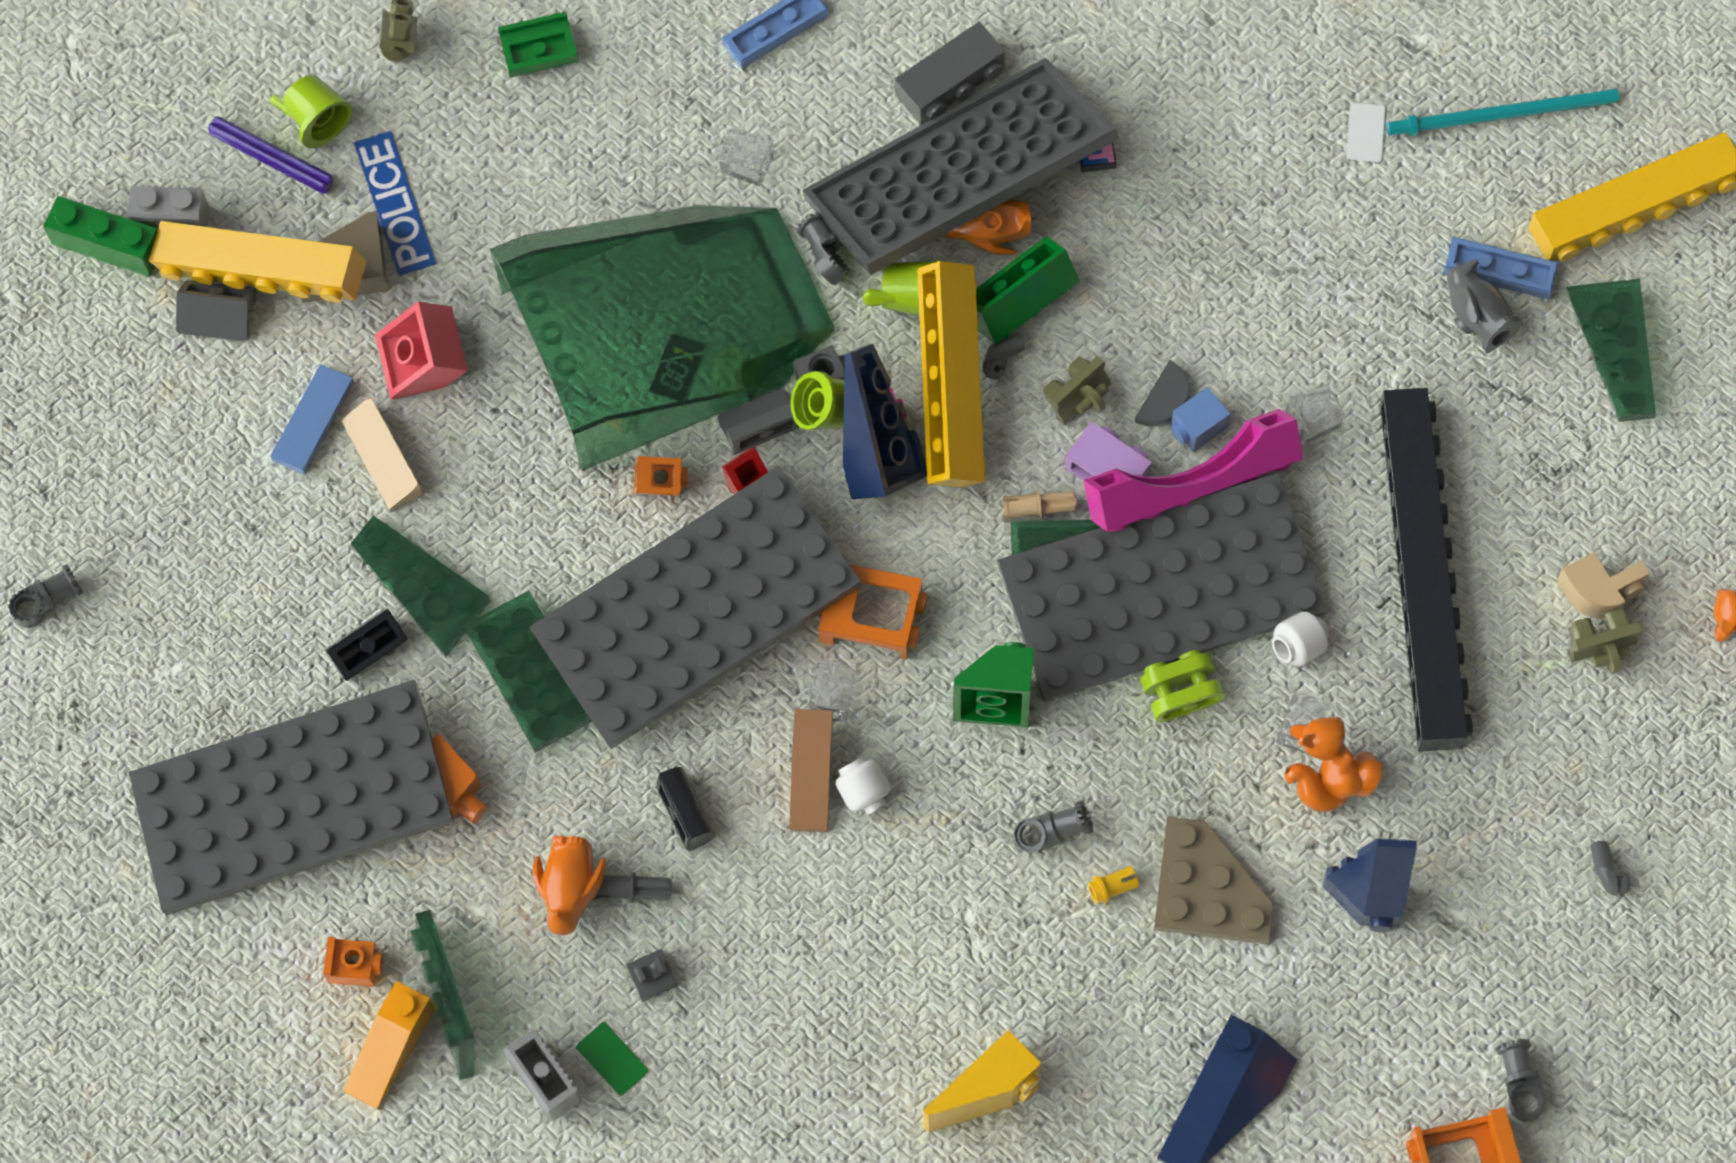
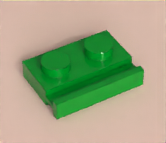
(538, 44)

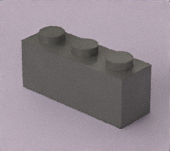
(950, 73)

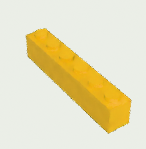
(1635, 199)
(257, 261)
(951, 374)

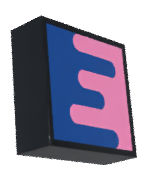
(1099, 160)

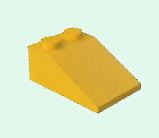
(988, 1085)

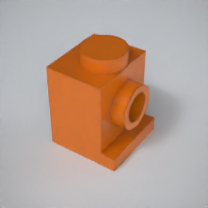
(644, 476)
(362, 973)

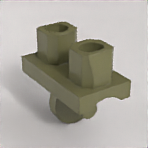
(398, 31)
(1082, 392)
(1619, 635)

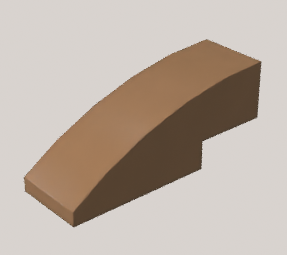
(811, 770)

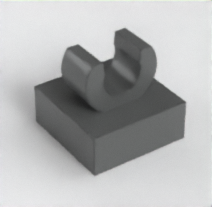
(651, 975)

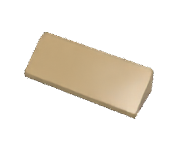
(381, 455)

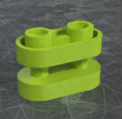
(1191, 667)

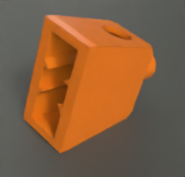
(459, 781)

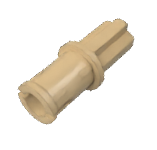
(1038, 504)

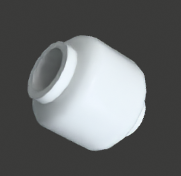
(1300, 639)
(863, 785)

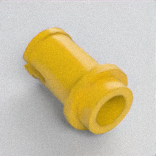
(1109, 886)

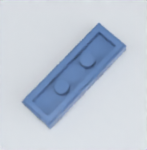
(773, 29)
(1505, 267)
(312, 419)

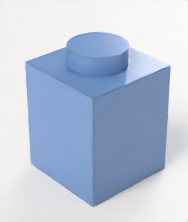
(1199, 419)

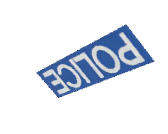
(394, 203)

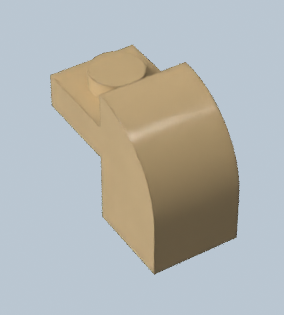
(1594, 591)

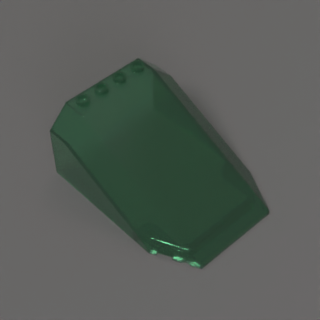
(662, 318)

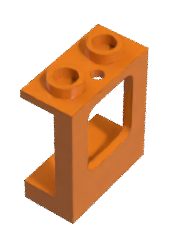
(839, 623)
(1490, 1133)

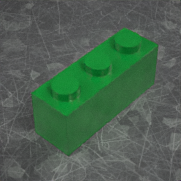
(101, 235)
(1023, 289)

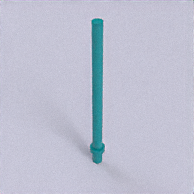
(1414, 125)

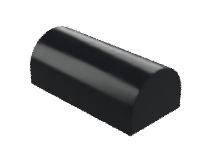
(366, 644)
(684, 808)

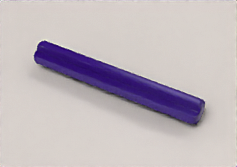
(271, 154)

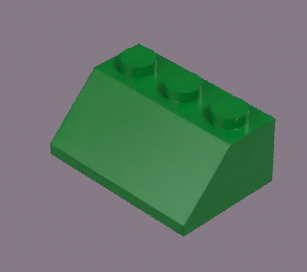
(995, 687)

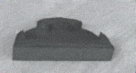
(1166, 395)

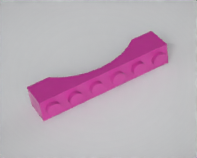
(1260, 446)

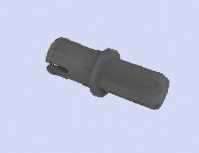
(635, 887)

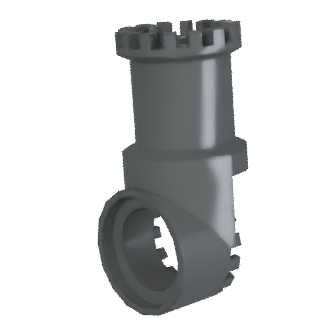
(824, 246)
(45, 595)
(1055, 827)
(1521, 1078)

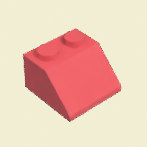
(421, 350)

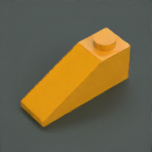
(389, 1044)

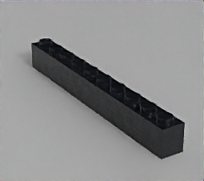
(1423, 570)

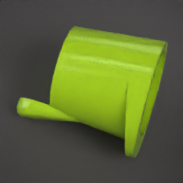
(315, 109)
(898, 288)
(818, 401)

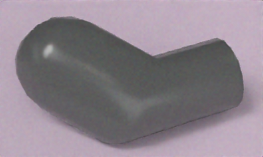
(997, 356)
(1605, 869)

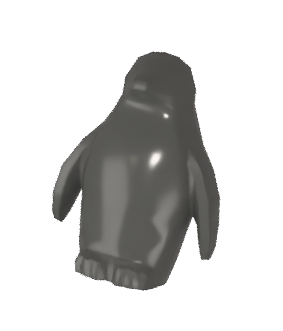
(1480, 307)

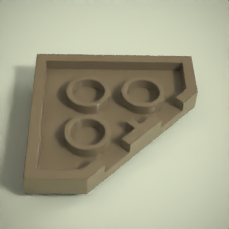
(1207, 888)

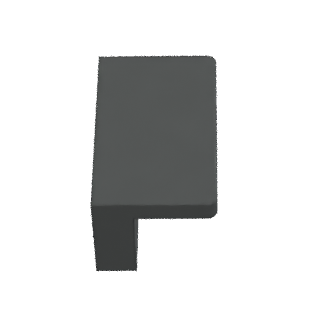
(214, 310)
(757, 421)

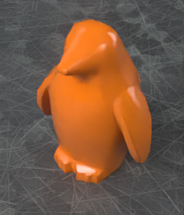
(997, 226)
(568, 881)

